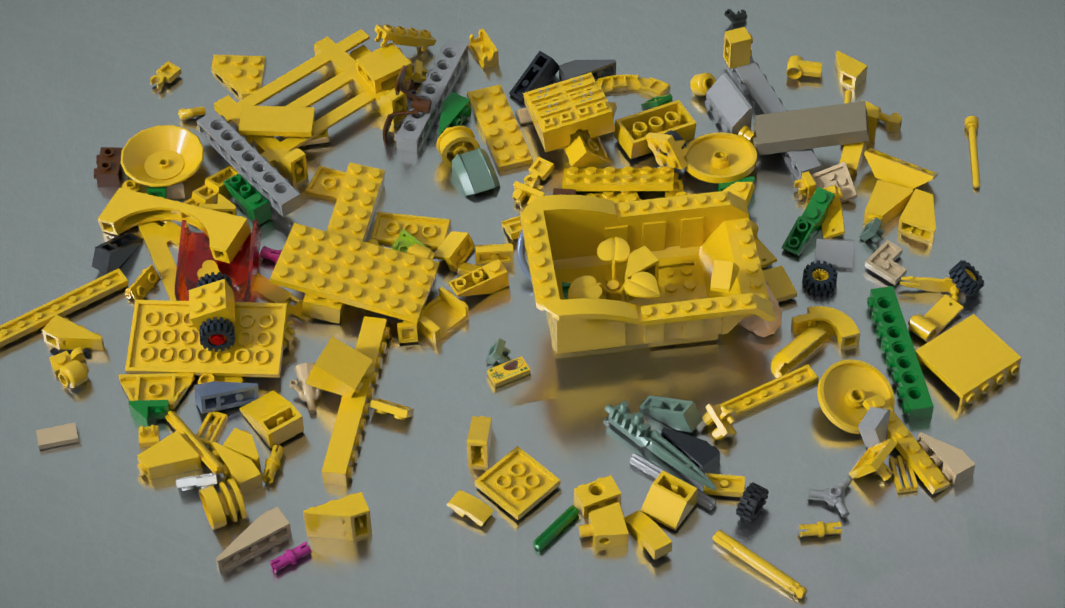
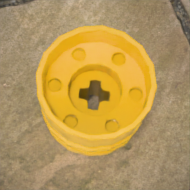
(222, 504)

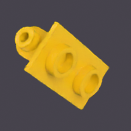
(143, 284)

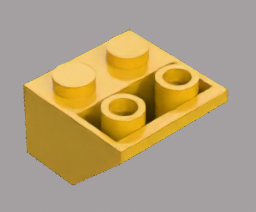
(669, 500)

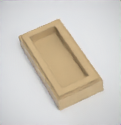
(57, 436)

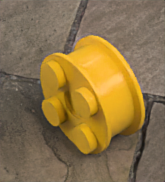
(455, 141)

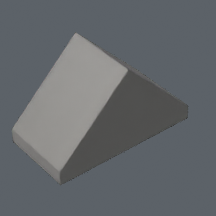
(874, 426)

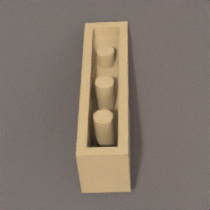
(261, 534)

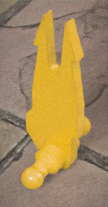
(932, 285)

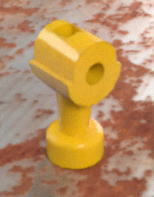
(892, 122)

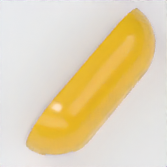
(799, 350)

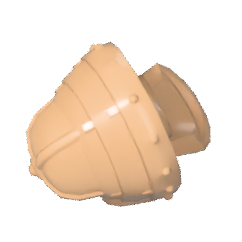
(760, 326)

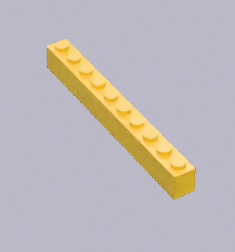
(352, 411)

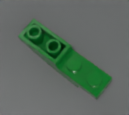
(809, 223)

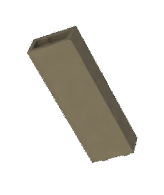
(811, 128)

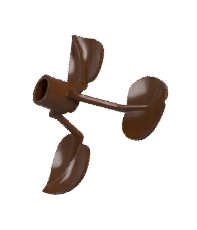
(418, 103)

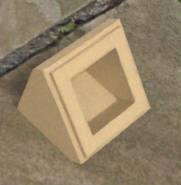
(523, 116)
(176, 192)

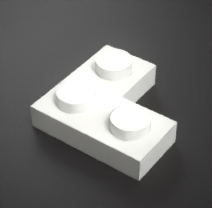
(203, 480)

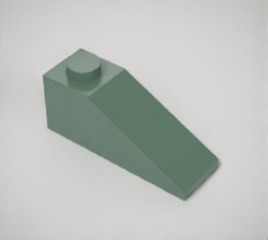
(675, 413)

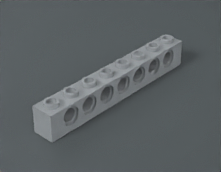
(436, 88)
(249, 163)

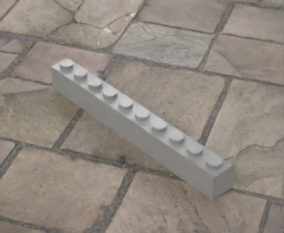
(764, 101)

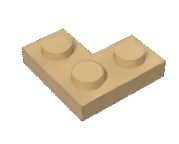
(839, 176)
(883, 262)

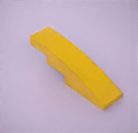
(213, 185)

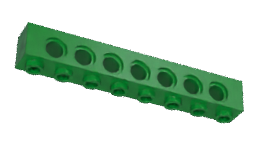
(900, 354)

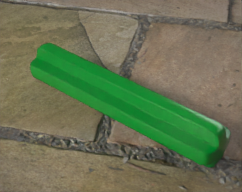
(556, 527)

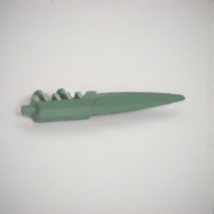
(634, 428)

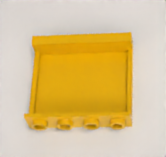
(969, 359)

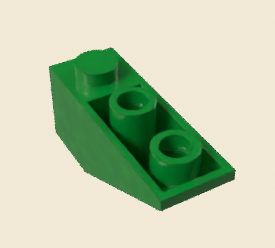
(454, 111)
(249, 199)

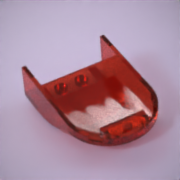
(195, 250)

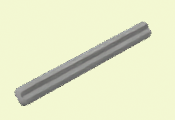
(654, 470)

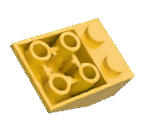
(273, 418)
(339, 519)

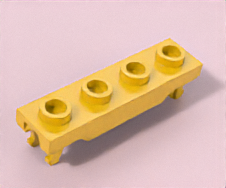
(404, 36)

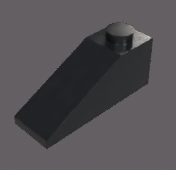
(536, 75)
(115, 252)
(696, 450)

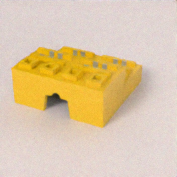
(566, 107)

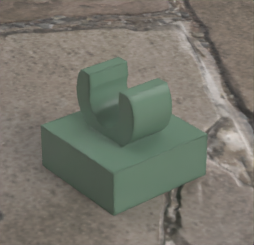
(871, 231)
(497, 351)

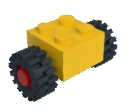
(213, 311)

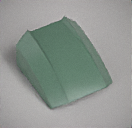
(474, 172)

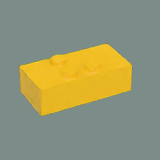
(632, 129)

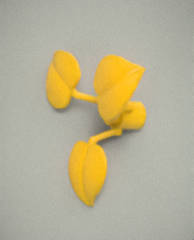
(640, 285)

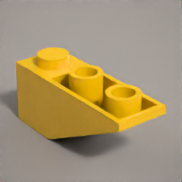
(481, 281)
(68, 336)
(238, 467)

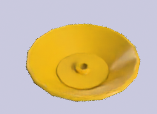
(162, 156)

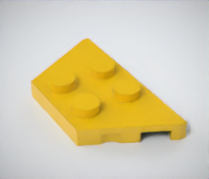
(156, 386)

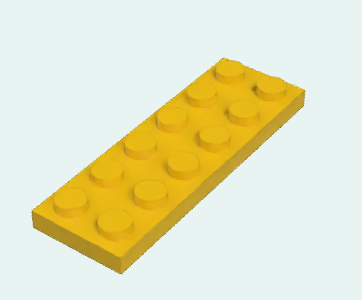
(499, 128)
(619, 179)

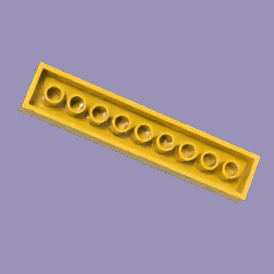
(351, 219)

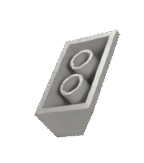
(728, 105)

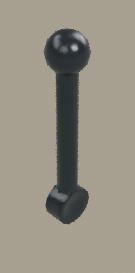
(54, 351)

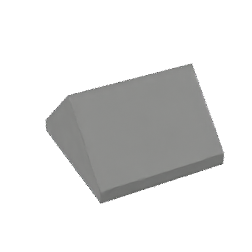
(835, 251)

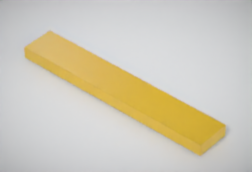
(772, 391)

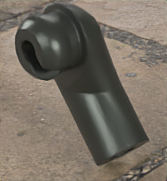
(736, 18)

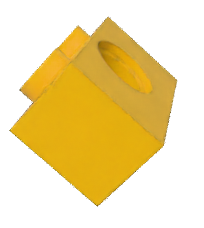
(596, 495)

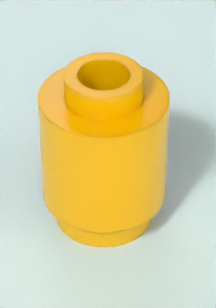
(421, 251)

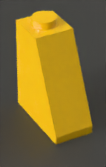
(853, 156)
(886, 202)
(919, 217)
(479, 441)
(168, 458)

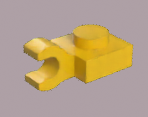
(63, 358)

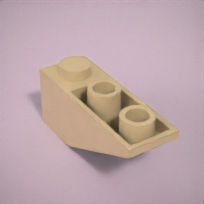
(950, 460)

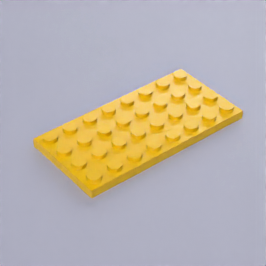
(355, 273)
(169, 342)

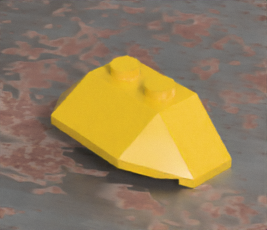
(896, 170)

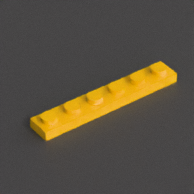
(910, 448)

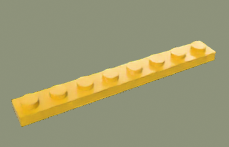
(62, 306)

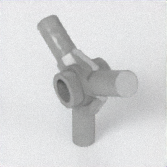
(834, 495)

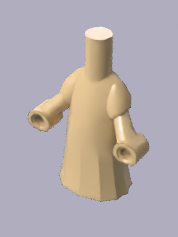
(306, 392)

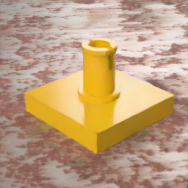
(873, 461)

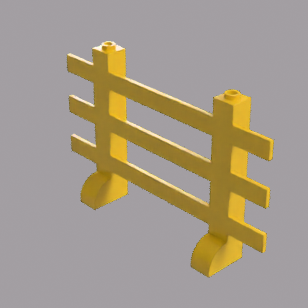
(285, 154)

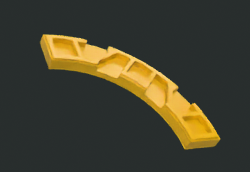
(633, 83)

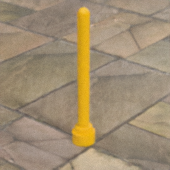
(971, 125)

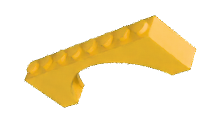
(134, 208)

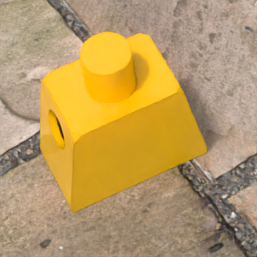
(606, 527)

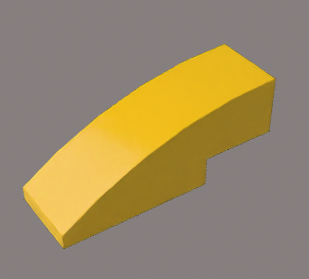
(648, 534)

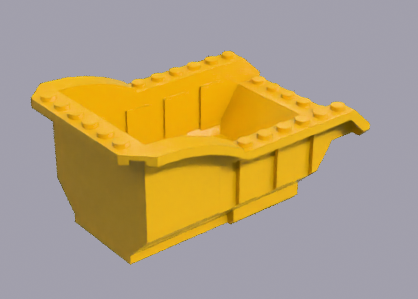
(685, 237)

